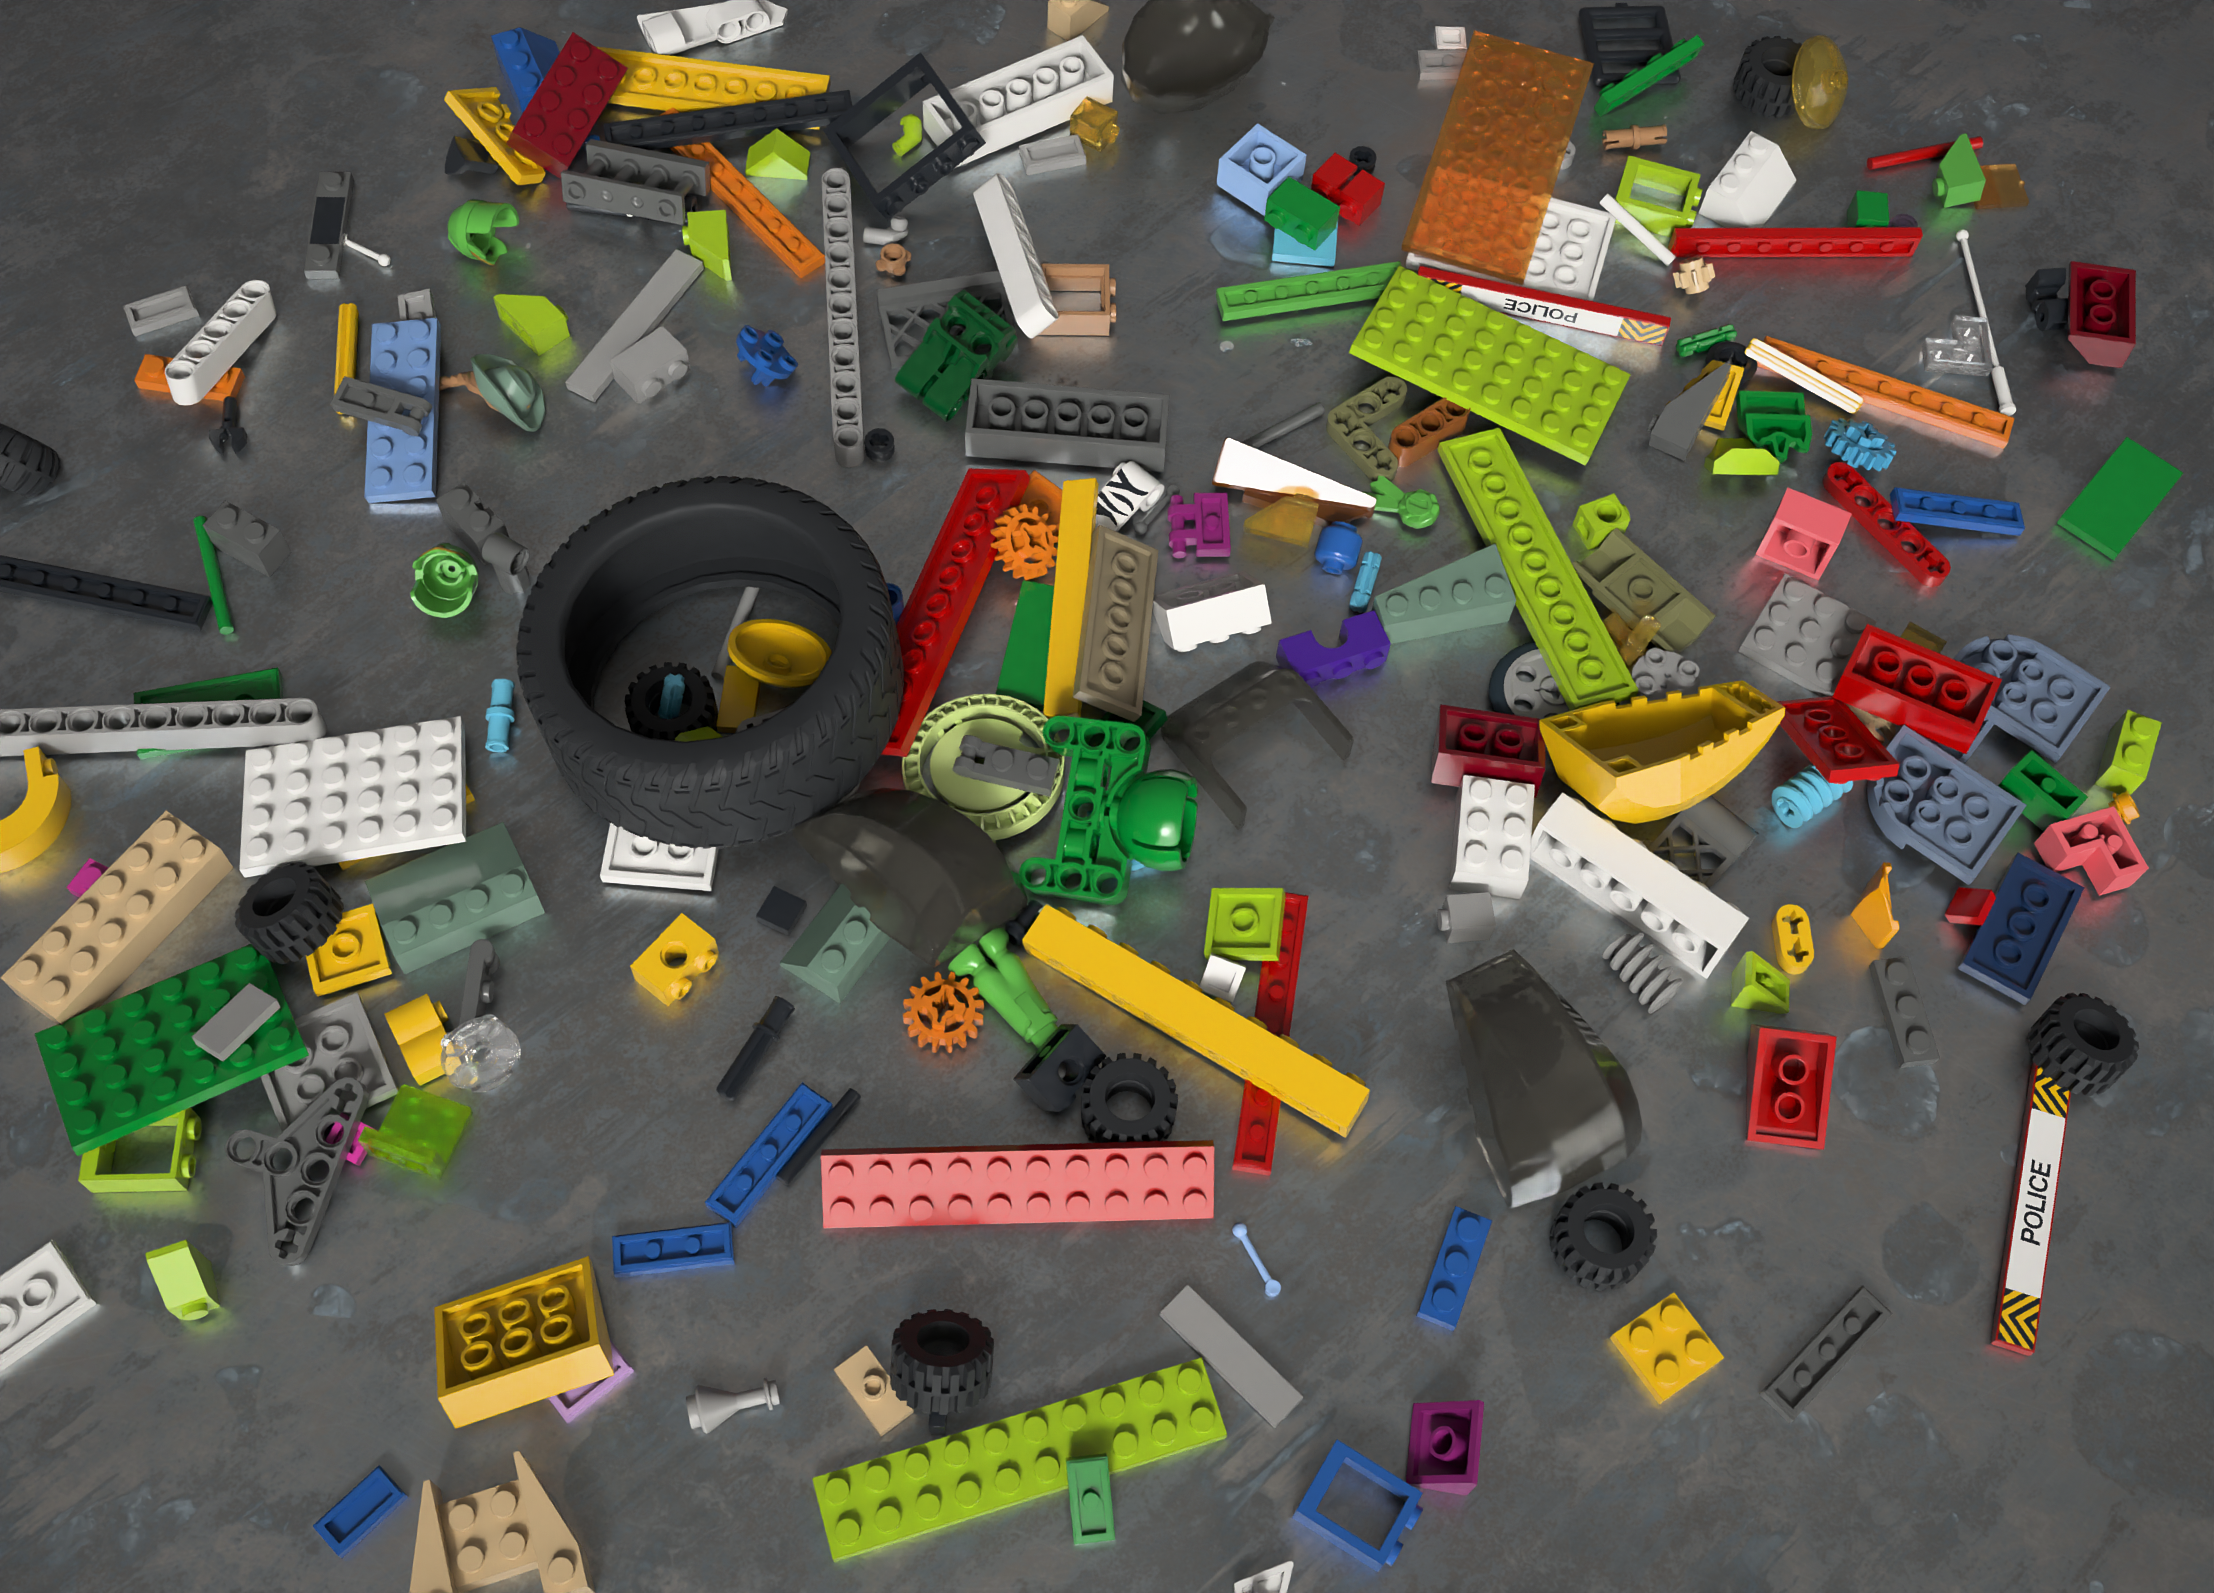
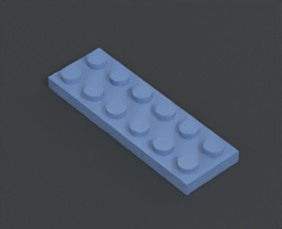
(407, 361)

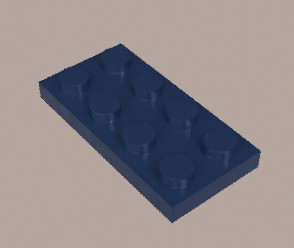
(2021, 928)

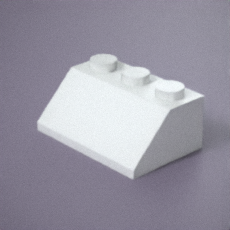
(1749, 185)
(1211, 610)

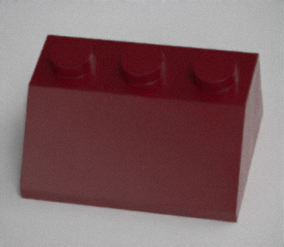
(2102, 312)
(1487, 747)

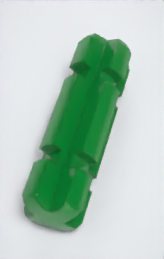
(1705, 340)

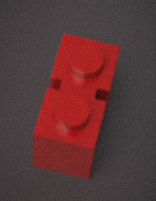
(1355, 197)

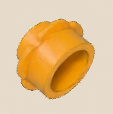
(2125, 806)

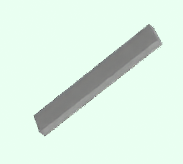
(635, 323)

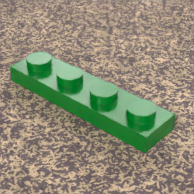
(1655, 70)

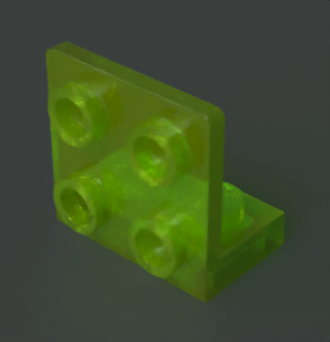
(418, 1132)

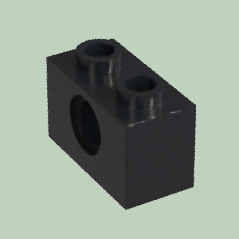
(1041, 1075)

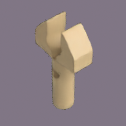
(1873, 722)

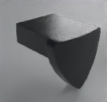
(468, 155)

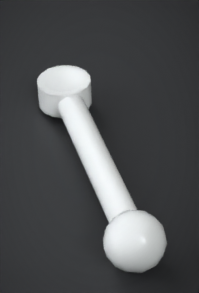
(383, 259)

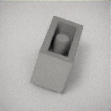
(650, 364)

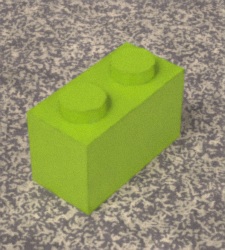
(2128, 753)

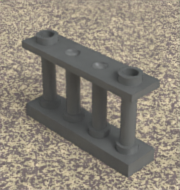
(640, 166)

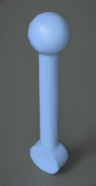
(1272, 1286)

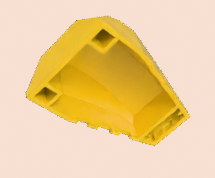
(1660, 753)

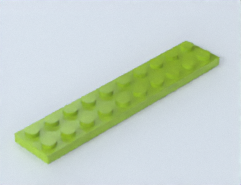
(1539, 571)
(1015, 1458)

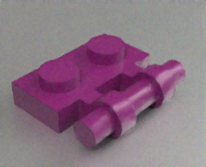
(1210, 524)

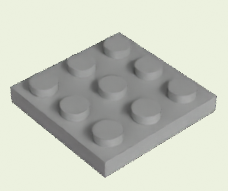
(1805, 636)
(338, 1047)

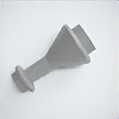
(713, 1406)

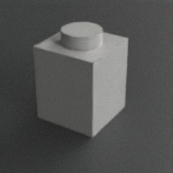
(1467, 917)

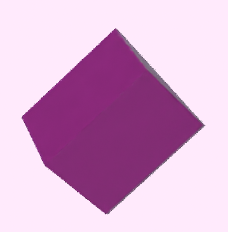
(1445, 1446)

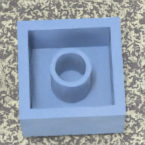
(1259, 167)

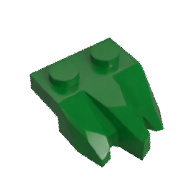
(1774, 421)

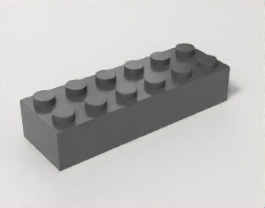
(1066, 424)

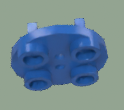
(766, 354)

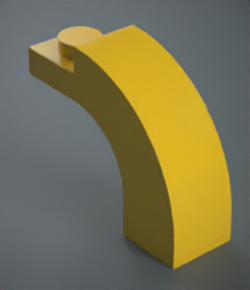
(39, 817)

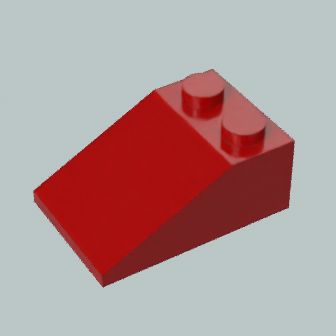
(1788, 1085)

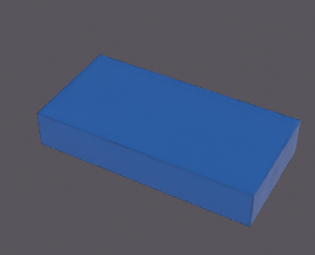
(360, 1511)

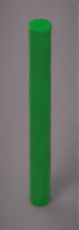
(213, 577)

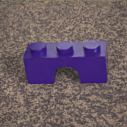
(1362, 647)

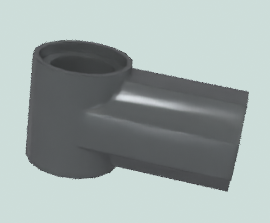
(508, 562)

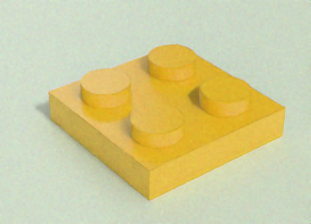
(351, 954)
(1666, 1348)

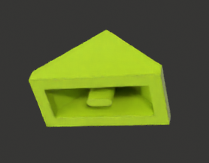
(778, 158)
(1759, 986)

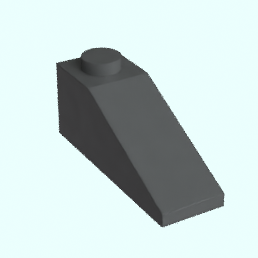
(1686, 415)

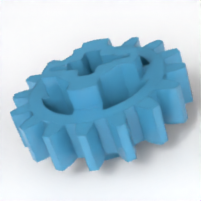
(1859, 444)

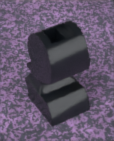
(2042, 294)

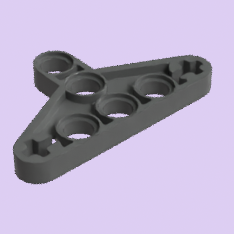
(307, 1144)

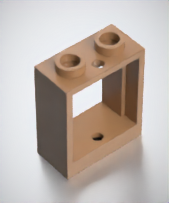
(1082, 278)

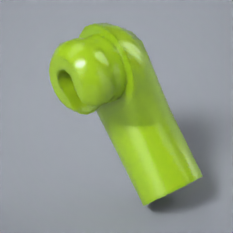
(912, 134)

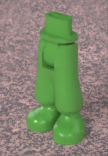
(1006, 986)

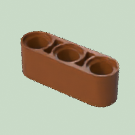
(1426, 430)

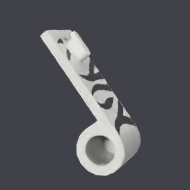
(1124, 494)

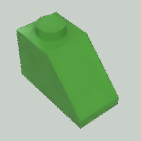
(1959, 175)

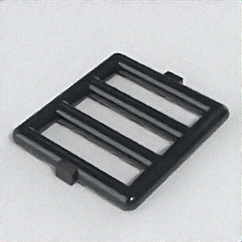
(1623, 11)

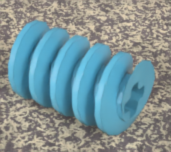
(1805, 796)

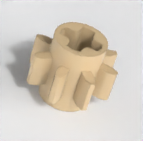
(1694, 275)

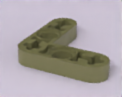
(1358, 426)

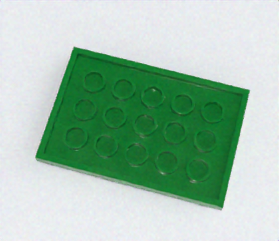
(138, 1054)

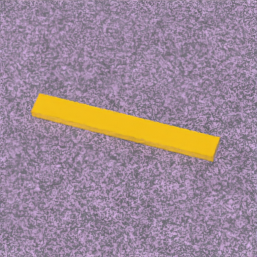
(1070, 584)

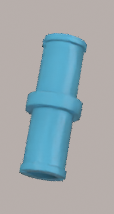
(500, 715)

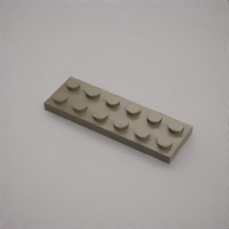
(1116, 624)

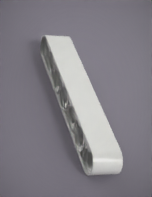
(1015, 256)

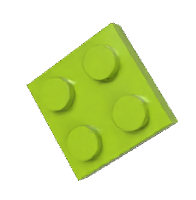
(1245, 923)

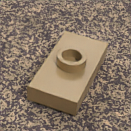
(872, 1390)

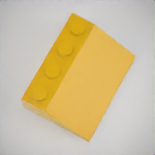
(521, 1343)

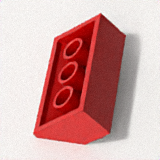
(1917, 688)

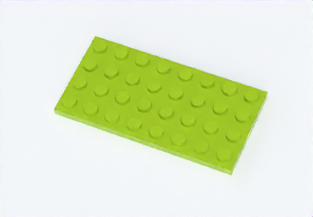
(1490, 364)

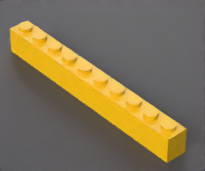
(1197, 1020)

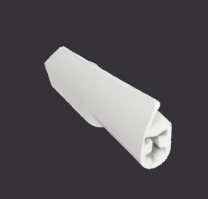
(690, 27)

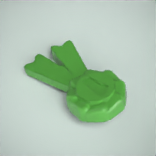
(1415, 508)

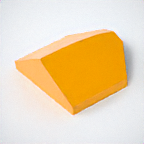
(1874, 909)

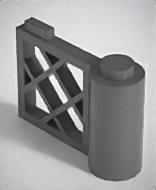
(1718, 832)

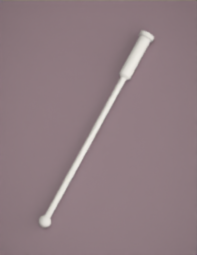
(1998, 374)

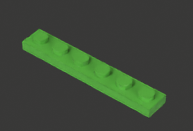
(1304, 291)

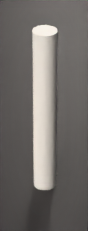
(1637, 229)

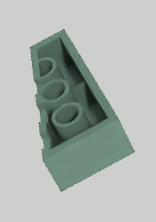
(1449, 599)

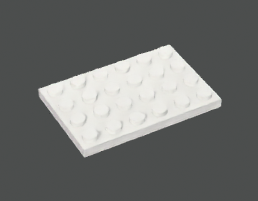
(1565, 256)
(354, 796)

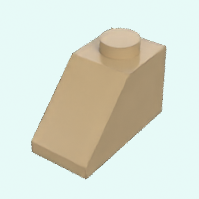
(1073, 17)

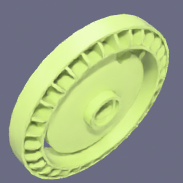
(994, 721)

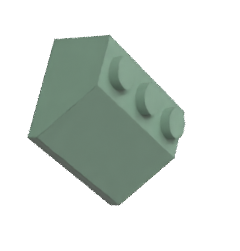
(836, 947)

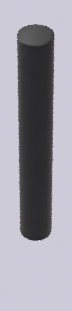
(818, 1136)

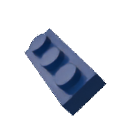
(1454, 1268)

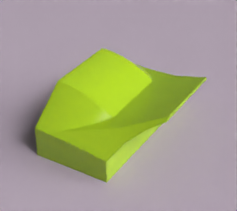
(1740, 457)

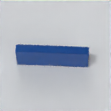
(673, 1250)

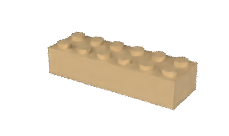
(118, 920)

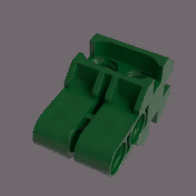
(947, 363)

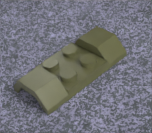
(1637, 586)

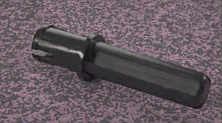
(755, 1048)

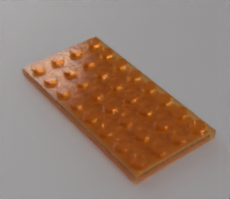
(1497, 157)

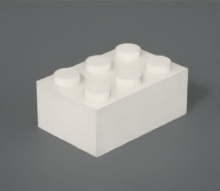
(1492, 837)

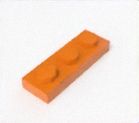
(152, 377)

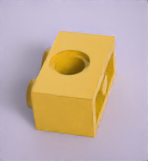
(679, 939)

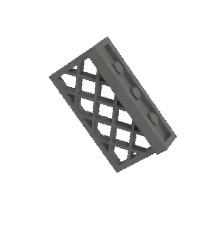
(935, 296)

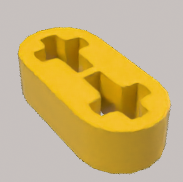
(1800, 937)

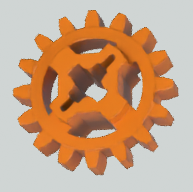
(1025, 542)
(931, 1001)

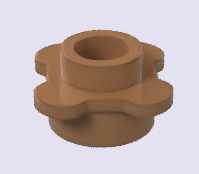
(893, 259)

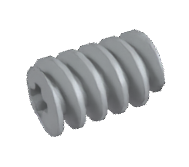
(1642, 971)

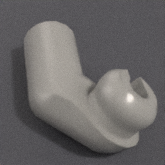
(890, 235)

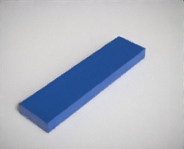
(1957, 511)
(768, 1155)

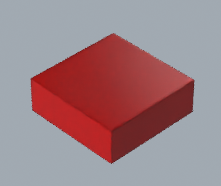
(1970, 906)

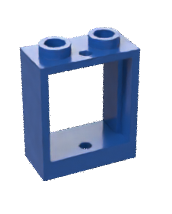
(1340, 1537)

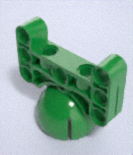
(1136, 819)

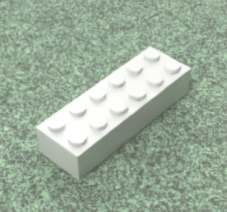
(1023, 96)
(1635, 885)

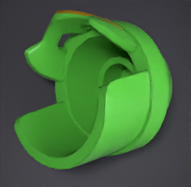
(474, 227)
(438, 586)

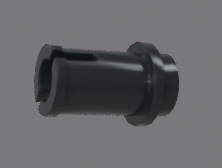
(1021, 924)

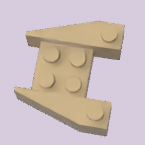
(496, 1538)

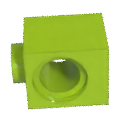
(1590, 518)

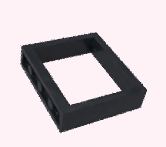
(878, 106)

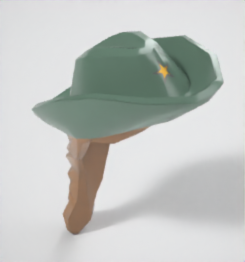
(504, 388)

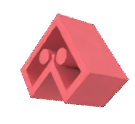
(2098, 844)

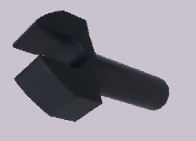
(228, 428)

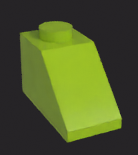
(710, 240)
(533, 320)
(184, 1280)

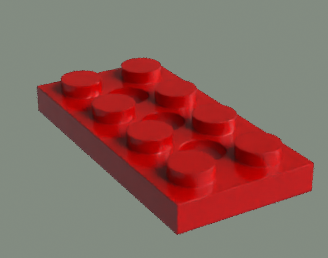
(1836, 740)

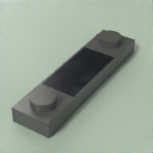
(328, 225)

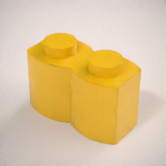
(419, 1034)

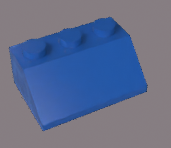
(524, 61)

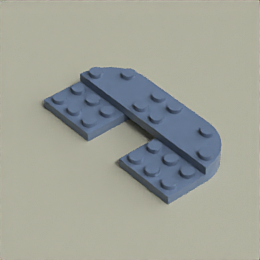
(1949, 807)

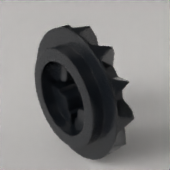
(1725, 350)

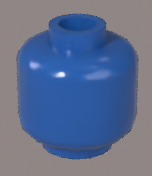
(1338, 547)

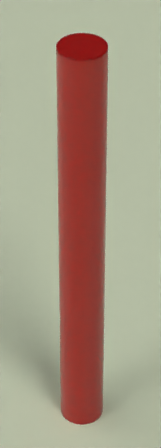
(1917, 154)

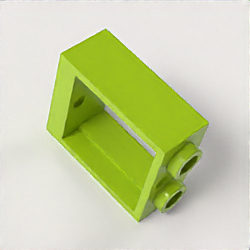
(1664, 178)
(97, 1163)

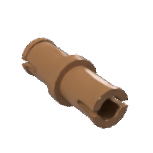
(1634, 137)

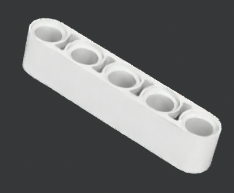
(220, 342)

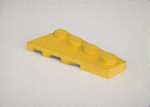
(492, 127)

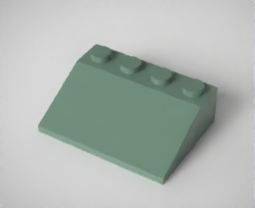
(453, 898)

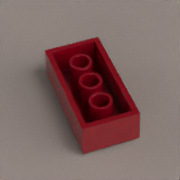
(566, 105)

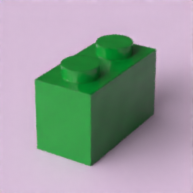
(1301, 213)
(2043, 790)

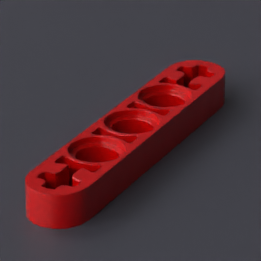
(1888, 538)

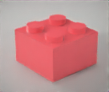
(1803, 533)

